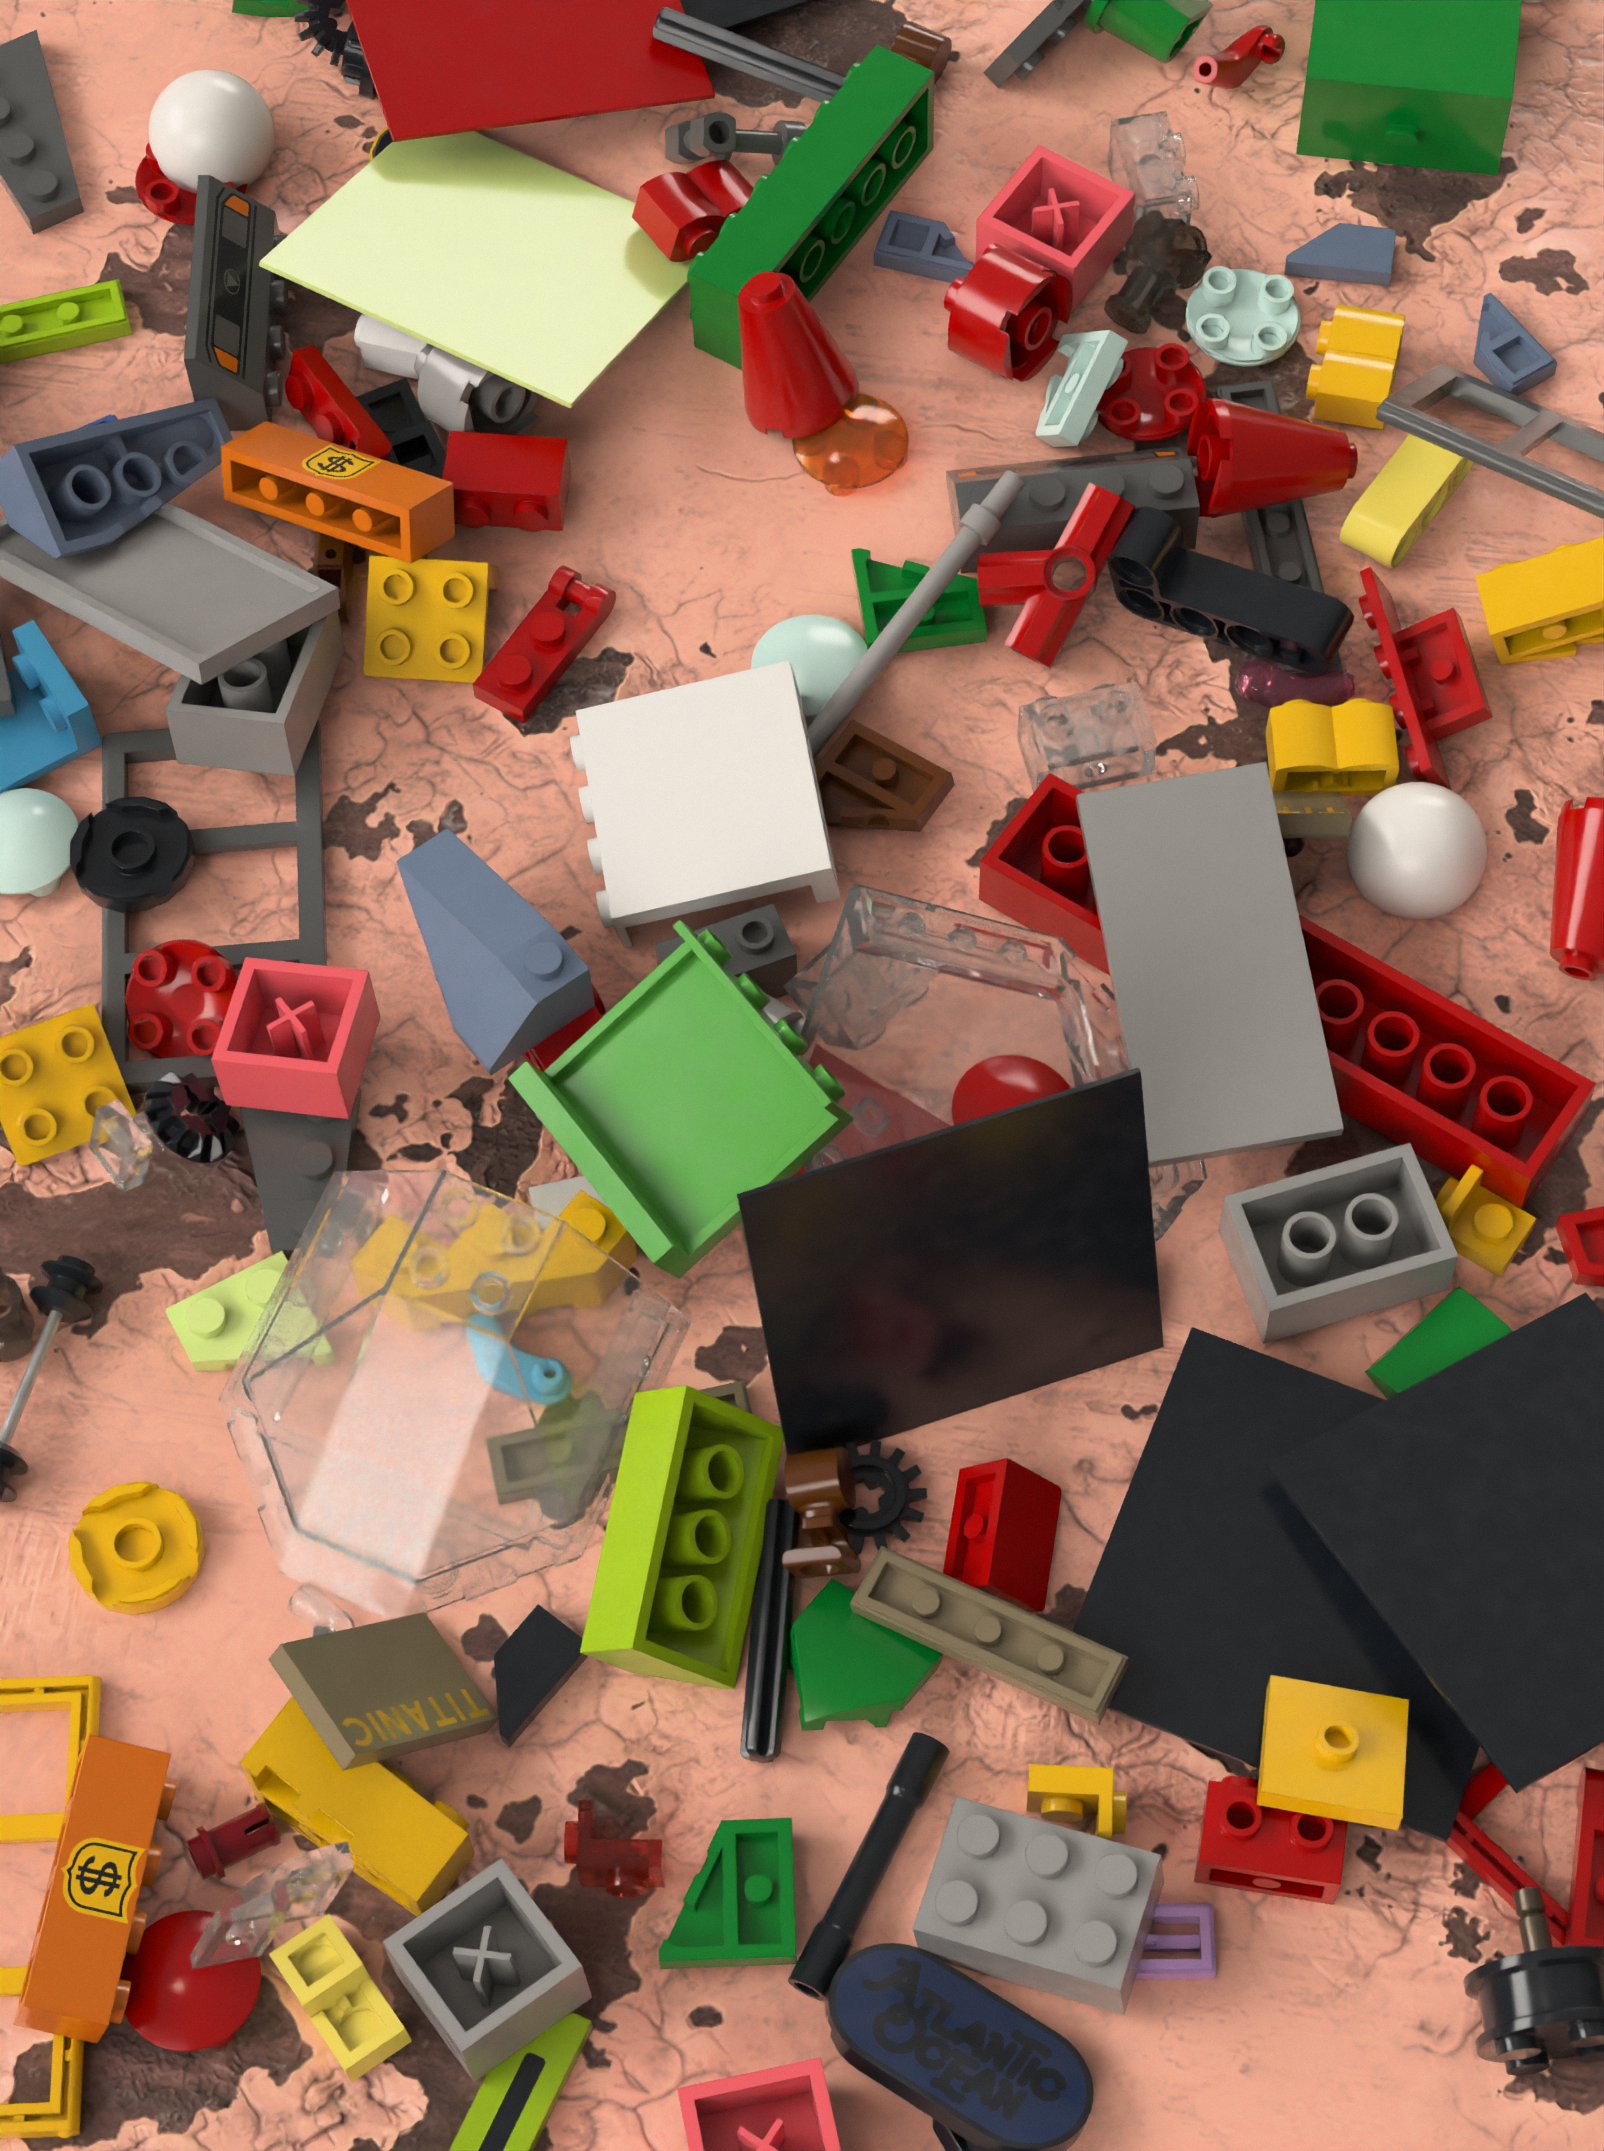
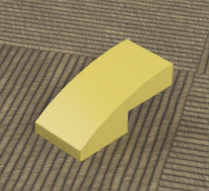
(340, 1997)

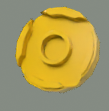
(137, 1548)

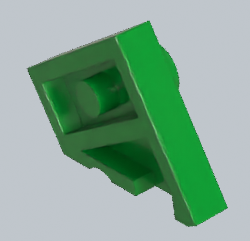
(884, 588)
(739, 1901)

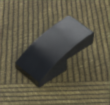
(403, 423)

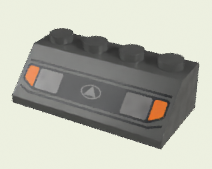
(234, 306)
(1054, 487)

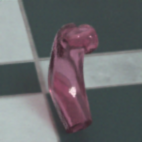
(1273, 686)

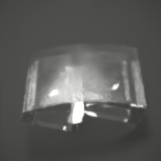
(280, 1895)

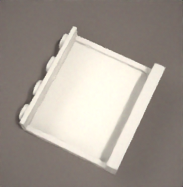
(702, 798)

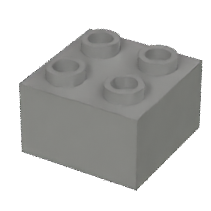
(488, 1969)

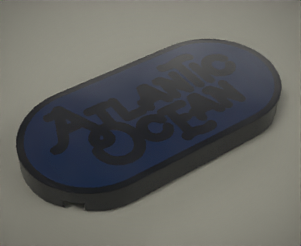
(958, 2050)

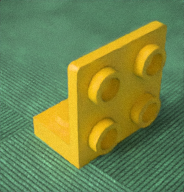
(427, 618)
(55, 1081)

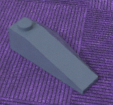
(106, 478)
(493, 954)

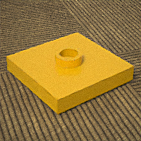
(1333, 1752)

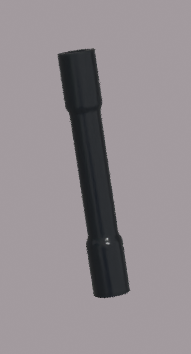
(835, 1933)

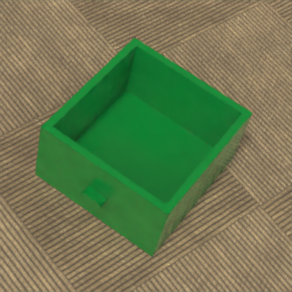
(1410, 82)

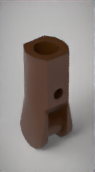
(334, 564)

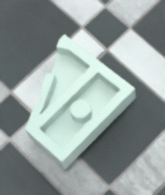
(1072, 400)

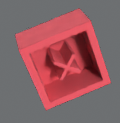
(1060, 219)
(296, 1038)
(761, 2111)

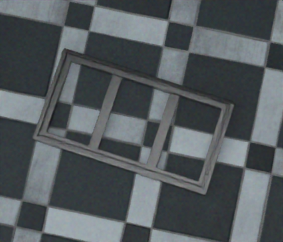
(1407, 408)
(304, 833)

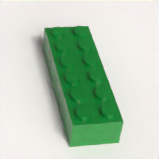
(818, 195)

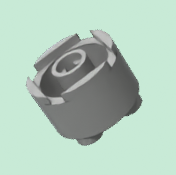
(471, 398)

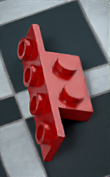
(1432, 677)

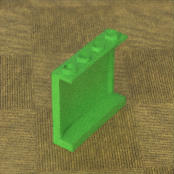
(686, 1102)

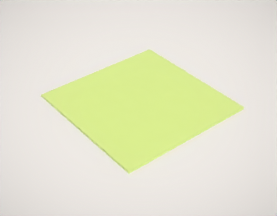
(487, 260)

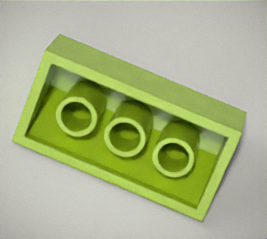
(683, 1538)

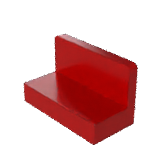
(1004, 1532)

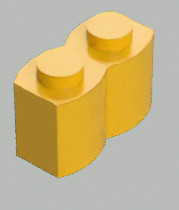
(1358, 365)
(1332, 747)

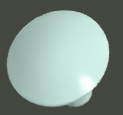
(1243, 316)
(820, 654)
(34, 841)

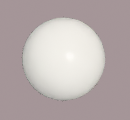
(211, 127)
(1417, 851)

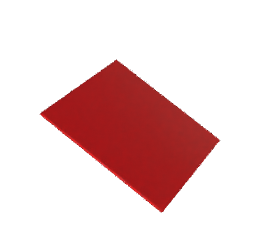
(518, 61)

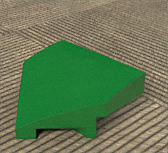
(851, 1664)

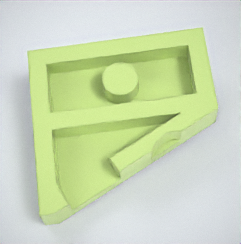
(222, 1317)

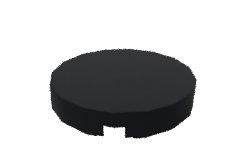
(132, 854)

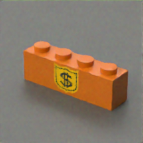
(338, 491)
(94, 1890)

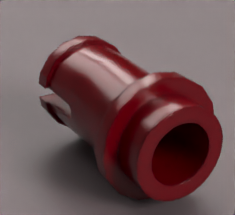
(229, 1842)

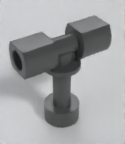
(718, 137)

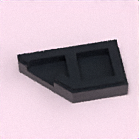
(533, 1669)

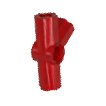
(1028, 575)

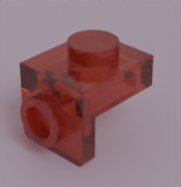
(620, 1865)

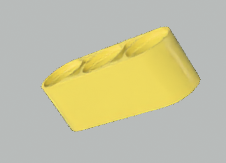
(1403, 500)

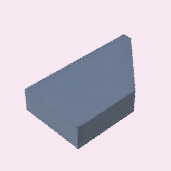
(920, 248)
(1346, 255)
(1508, 351)

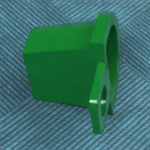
(1151, 26)

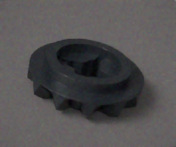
(186, 1135)

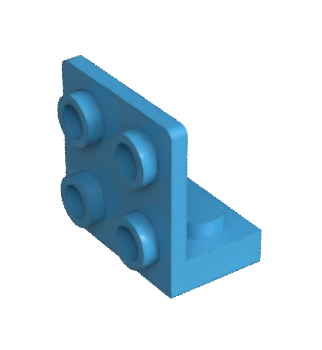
(51, 714)

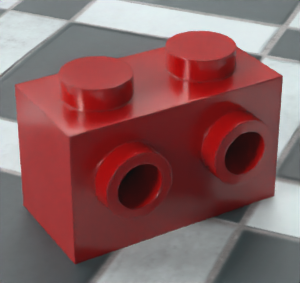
(508, 480)
(1267, 1846)

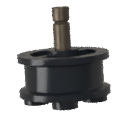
(1539, 2000)

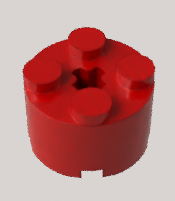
(1007, 313)

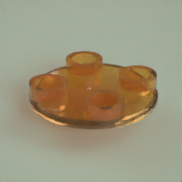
(856, 450)

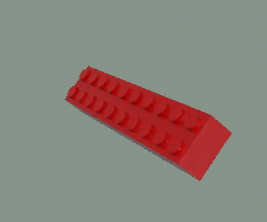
(1394, 1047)

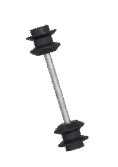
(62, 1302)

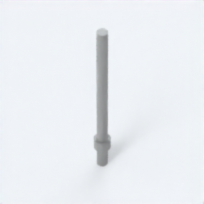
(977, 528)

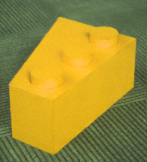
(1545, 603)
(391, 1831)

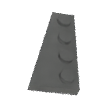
(32, 141)

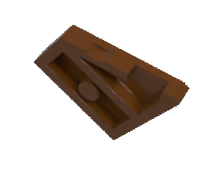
(878, 783)

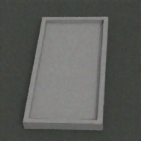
(176, 591)
(1209, 964)

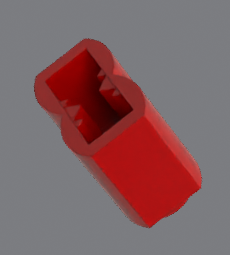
(688, 209)

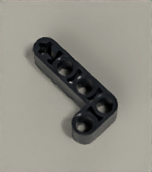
(1221, 600)

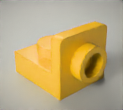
(1482, 1223)
(1071, 1791)

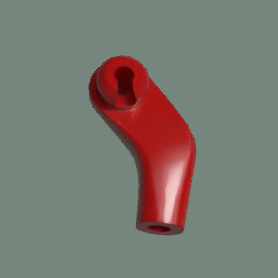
(1240, 58)

